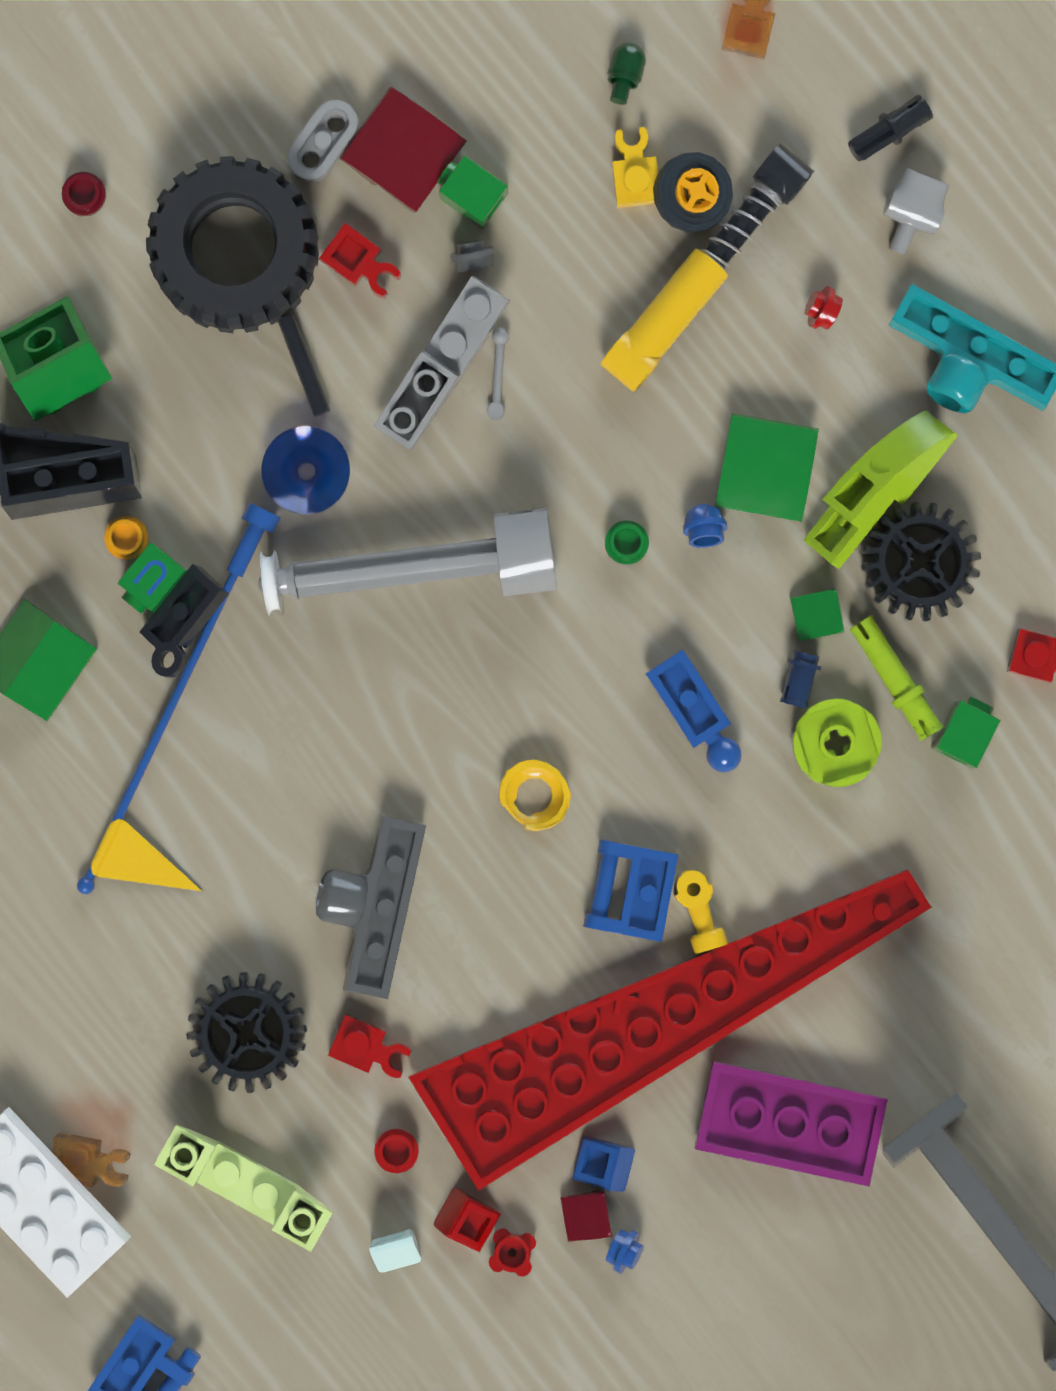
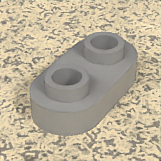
(321, 141)

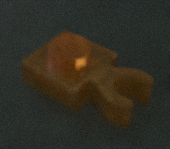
(749, 29)
(87, 1162)

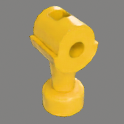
(695, 893)

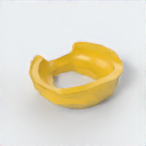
(535, 769)

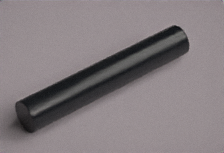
(303, 365)

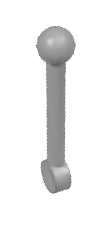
(496, 409)

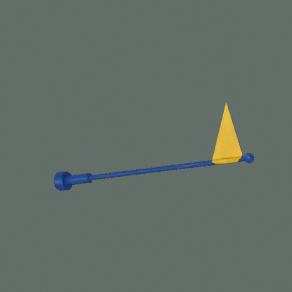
(123, 850)

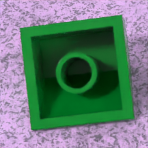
(51, 359)

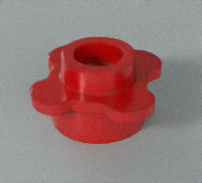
(503, 1261)

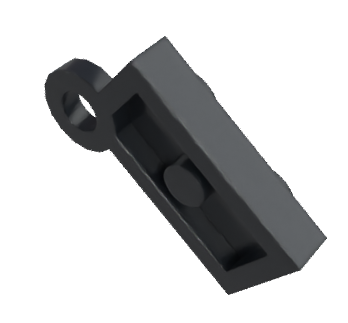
(182, 618)

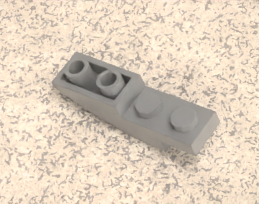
(442, 363)

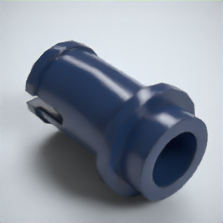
(800, 679)

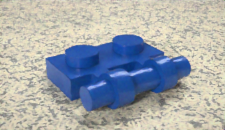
(138, 1357)

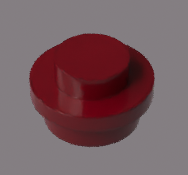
(83, 194)

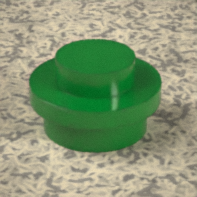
(626, 542)

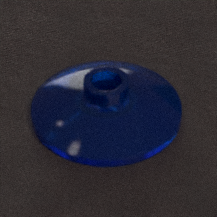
(300, 447)

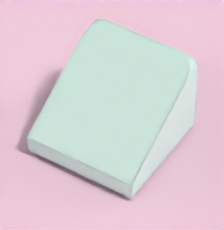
(395, 1251)

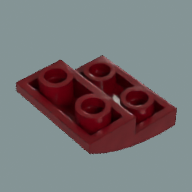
(402, 149)

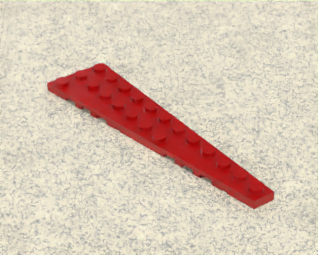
(564, 1071)

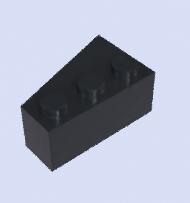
(63, 472)

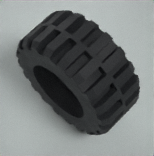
(219, 187)

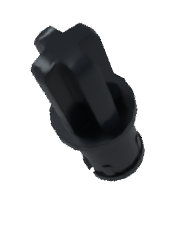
(891, 128)

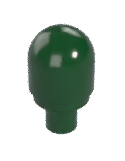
(625, 71)

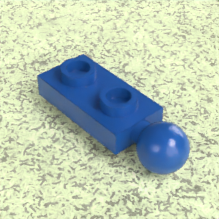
(695, 710)

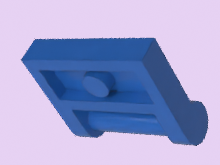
(645, 895)

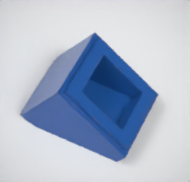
(603, 1164)

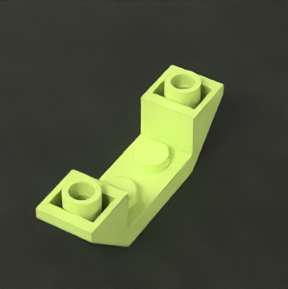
(246, 1183)

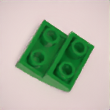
(766, 467)

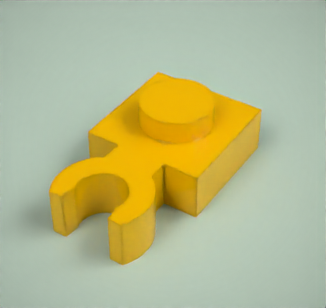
(634, 175)

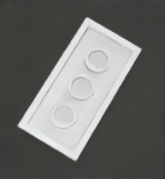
(51, 1210)

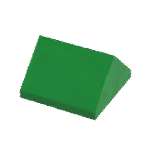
(40, 660)

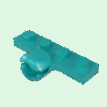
(971, 355)

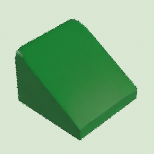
(817, 615)

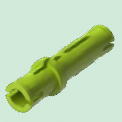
(896, 678)

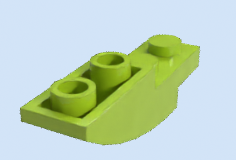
(878, 478)

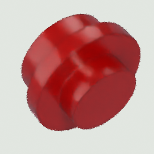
(823, 308)
(396, 1150)

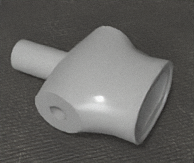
(915, 206)

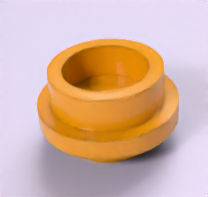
(126, 537)

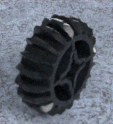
(906, 547)
(264, 1043)

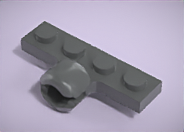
(374, 905)

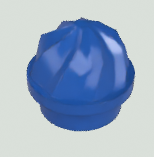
(704, 526)

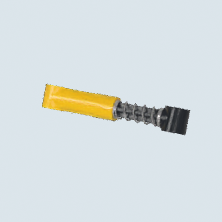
(703, 272)

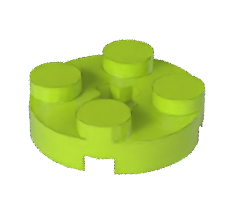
(822, 764)

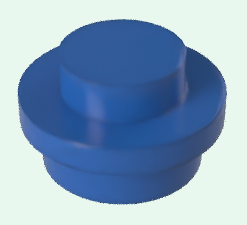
(625, 1250)

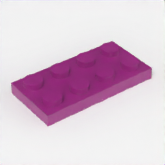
(791, 1123)

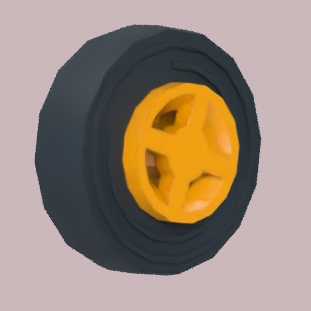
(707, 187)

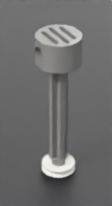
(518, 552)

